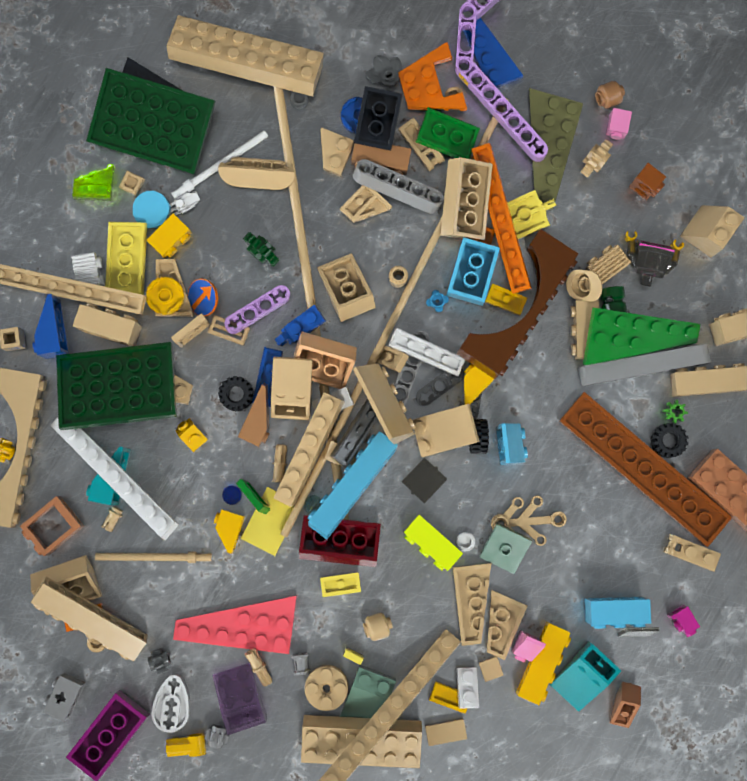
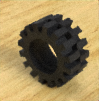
(236, 382)
(482, 431)
(679, 434)

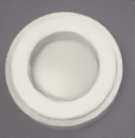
(465, 541)

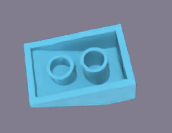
(511, 443)

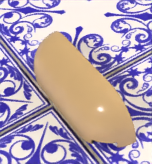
(256, 173)

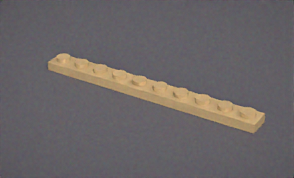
(72, 289)
(392, 708)

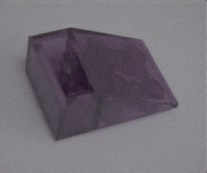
(239, 699)

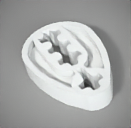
(160, 705)

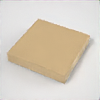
(191, 330)

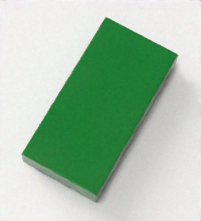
(253, 496)

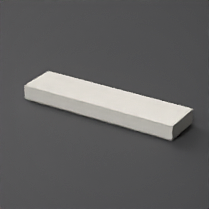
(426, 352)

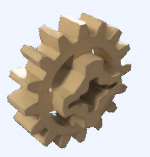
(596, 158)

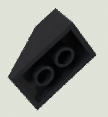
(378, 118)

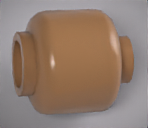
(609, 94)

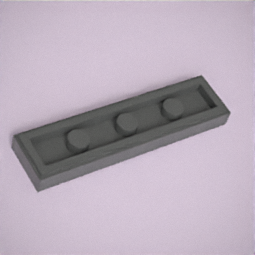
(355, 435)

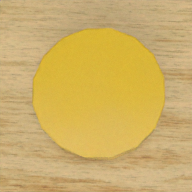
(165, 295)

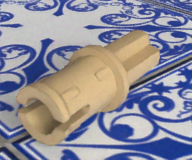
(279, 462)
(258, 667)

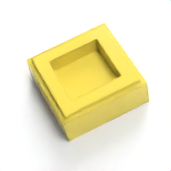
(353, 656)

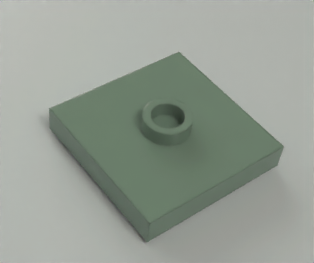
(505, 548)

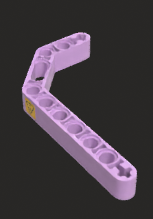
(486, 85)

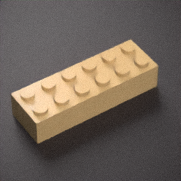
(328, 737)

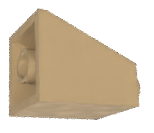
(712, 228)

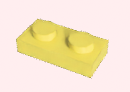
(340, 584)

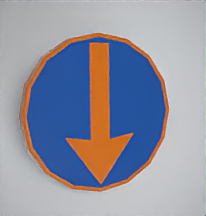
(203, 297)

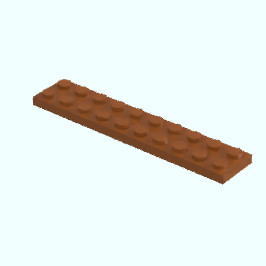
(645, 469)

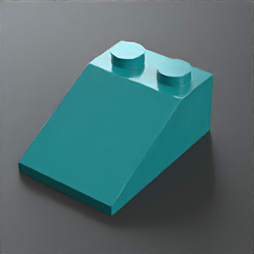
(100, 490)

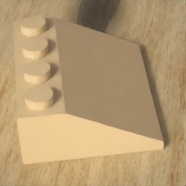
(384, 402)

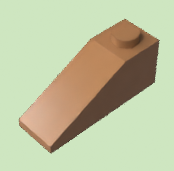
(257, 422)

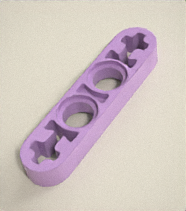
(256, 308)

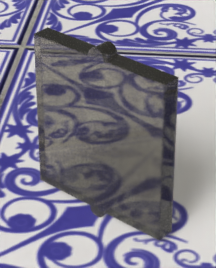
(424, 480)
(638, 632)

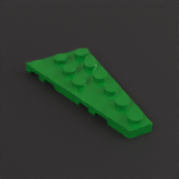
(625, 334)

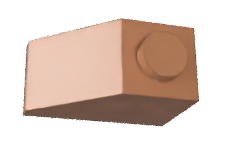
(626, 704)

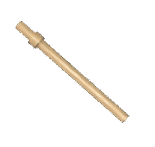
(190, 557)

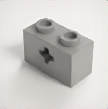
(54, 705)

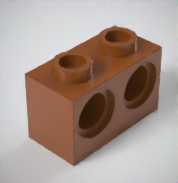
(648, 182)

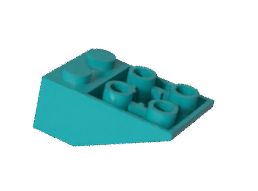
(585, 676)

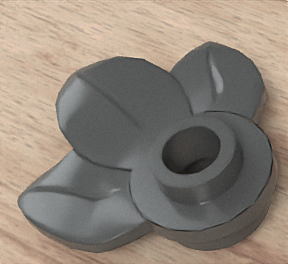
(382, 69)

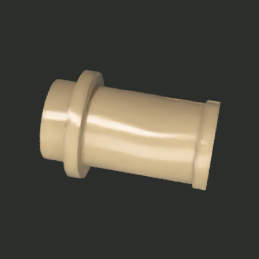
(112, 518)

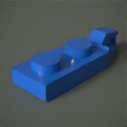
(305, 322)

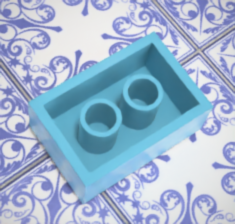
(473, 271)
(617, 612)

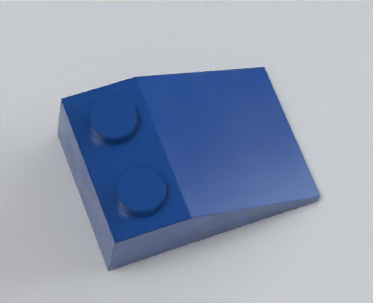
(50, 331)

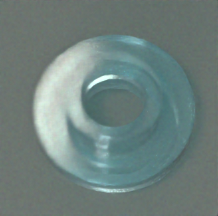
(312, 503)

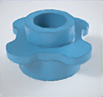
(432, 301)

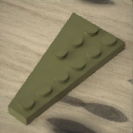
(556, 123)

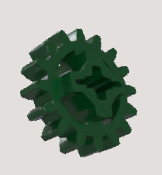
(261, 249)

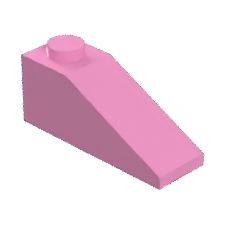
(527, 647)

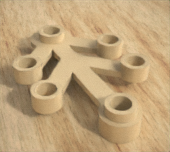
(524, 521)

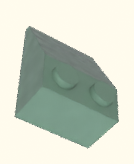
(367, 693)

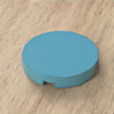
(151, 208)

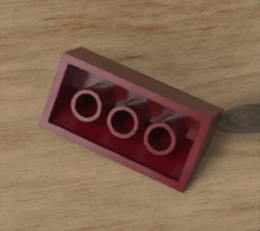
(348, 544)

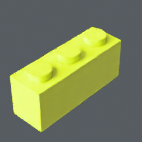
(432, 543)

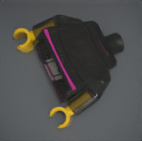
(652, 258)

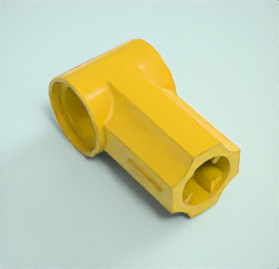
(191, 745)

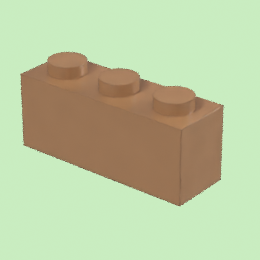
(395, 160)

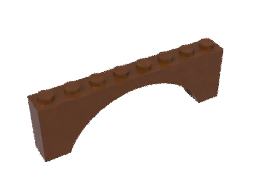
(494, 350)

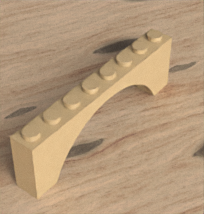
(23, 395)

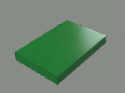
(447, 134)

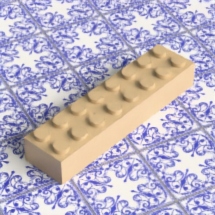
(245, 55)

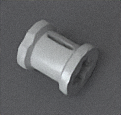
(301, 664)

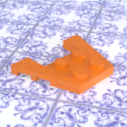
(422, 86)

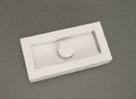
(467, 688)

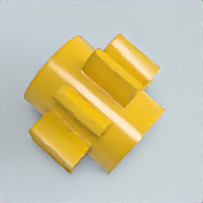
(6, 450)

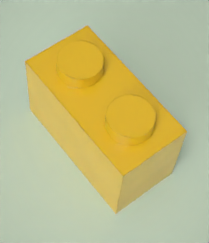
(169, 236)

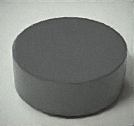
(298, 100)

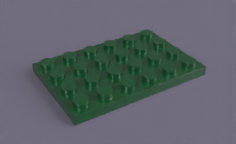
(150, 121)
(115, 386)

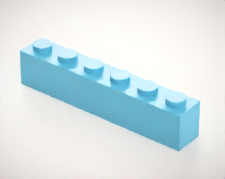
(352, 485)

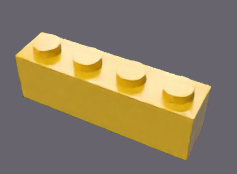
(541, 669)

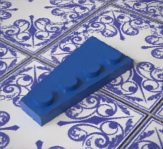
(492, 57)

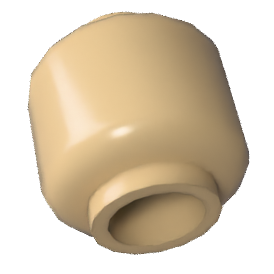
(377, 626)

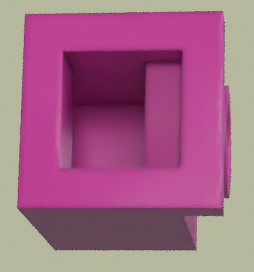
(684, 620)

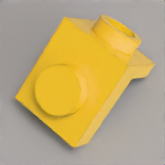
(190, 434)

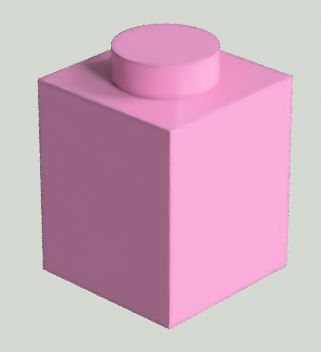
(618, 123)

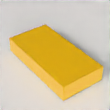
(445, 696)

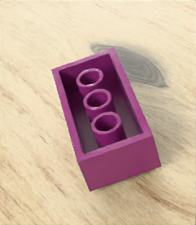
(107, 735)

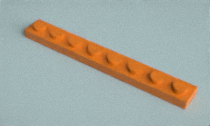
(504, 225)

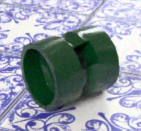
(616, 293)

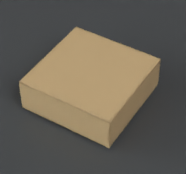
(131, 183)
(490, 669)

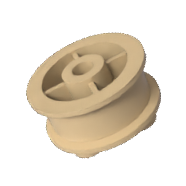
(321, 698)

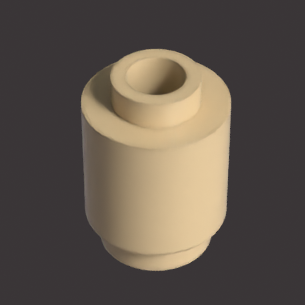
(401, 271)

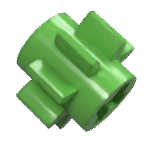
(680, 408)

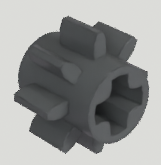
(159, 661)

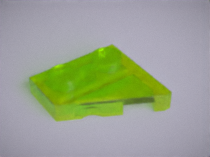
(95, 185)

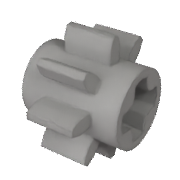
(217, 736)

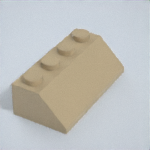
(466, 199)

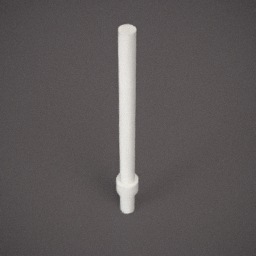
(189, 185)

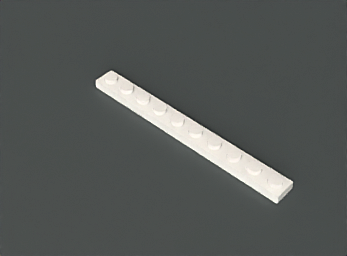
(119, 480)

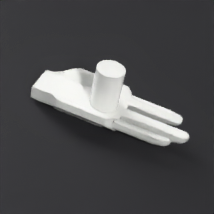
(184, 203)

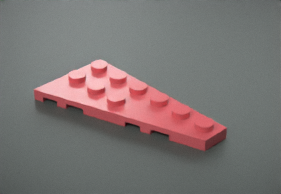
(257, 626)

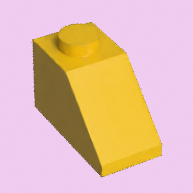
(475, 383)
(229, 528)

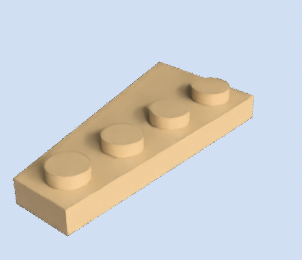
(471, 598)

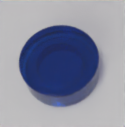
(232, 495)

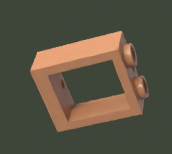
(68, 515)

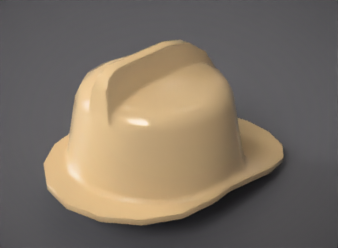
(584, 285)

